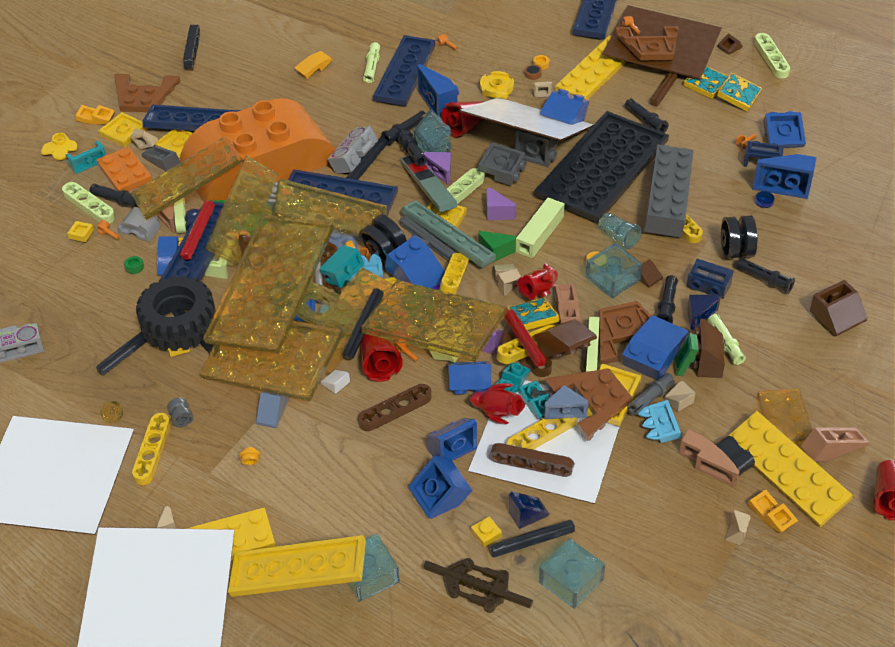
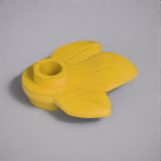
(59, 146)

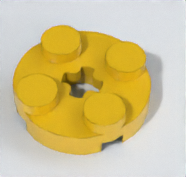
(490, 89)

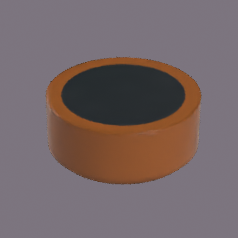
(533, 72)

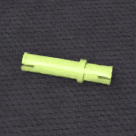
(372, 59)
(731, 345)

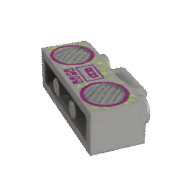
(352, 149)
(20, 342)

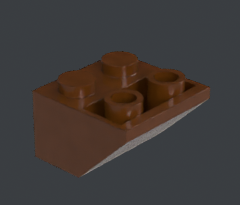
(838, 308)
(564, 338)
(710, 357)

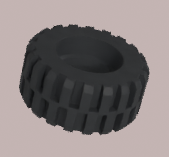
(169, 296)

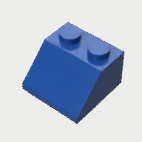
(565, 107)
(469, 376)
(454, 439)
(439, 487)

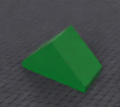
(498, 243)

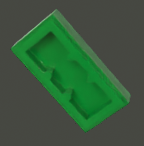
(686, 354)

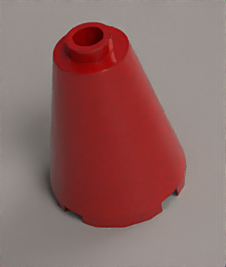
(458, 121)
(380, 358)
(885, 489)

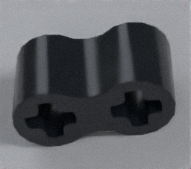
(740, 457)

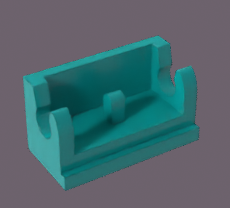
(86, 159)
(342, 265)

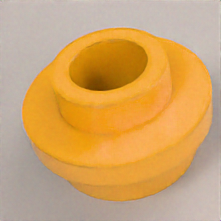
(249, 456)

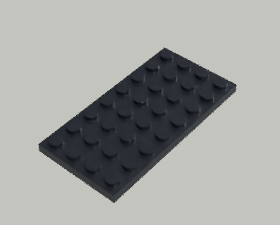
(602, 166)

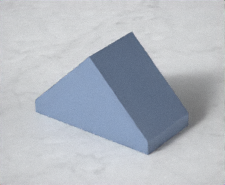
(566, 404)
(271, 409)

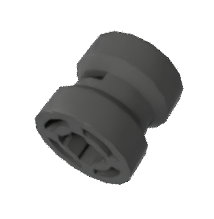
(180, 412)

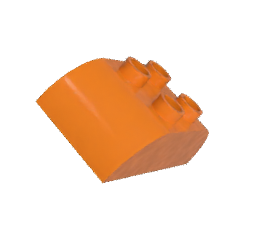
(270, 132)

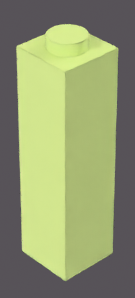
(539, 227)

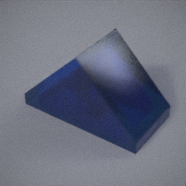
(701, 308)
(526, 509)

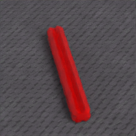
(197, 230)
(525, 338)

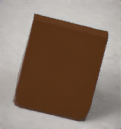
(730, 44)
(650, 274)

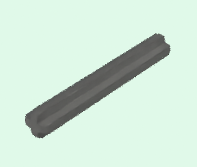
(419, 231)

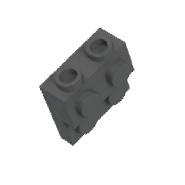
(537, 148)
(503, 163)

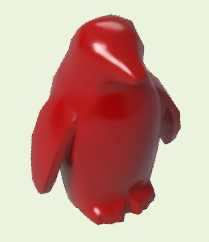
(538, 282)
(498, 402)

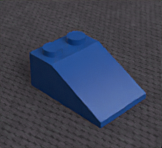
(435, 89)
(785, 175)
(415, 264)
(654, 347)

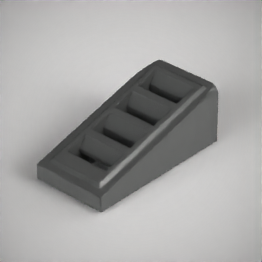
(164, 158)

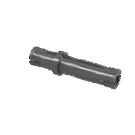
(656, 389)

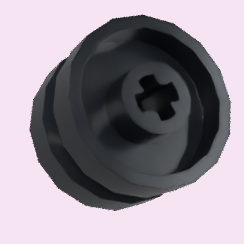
(382, 236)
(739, 237)

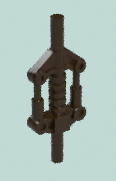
(496, 593)

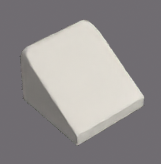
(336, 380)

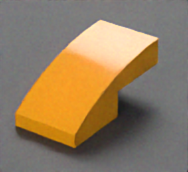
(315, 61)
(98, 116)
(772, 513)

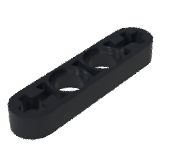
(191, 47)

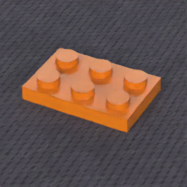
(124, 170)

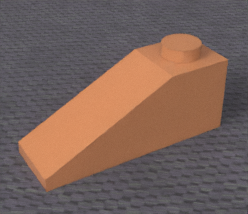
(833, 442)

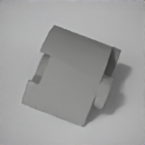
(138, 225)

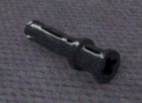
(651, 119)
(392, 134)
(410, 145)
(122, 197)
(773, 278)
(667, 306)

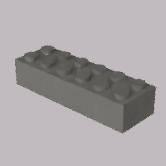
(669, 191)

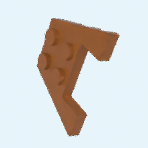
(650, 47)
(140, 98)
(619, 325)
(604, 396)

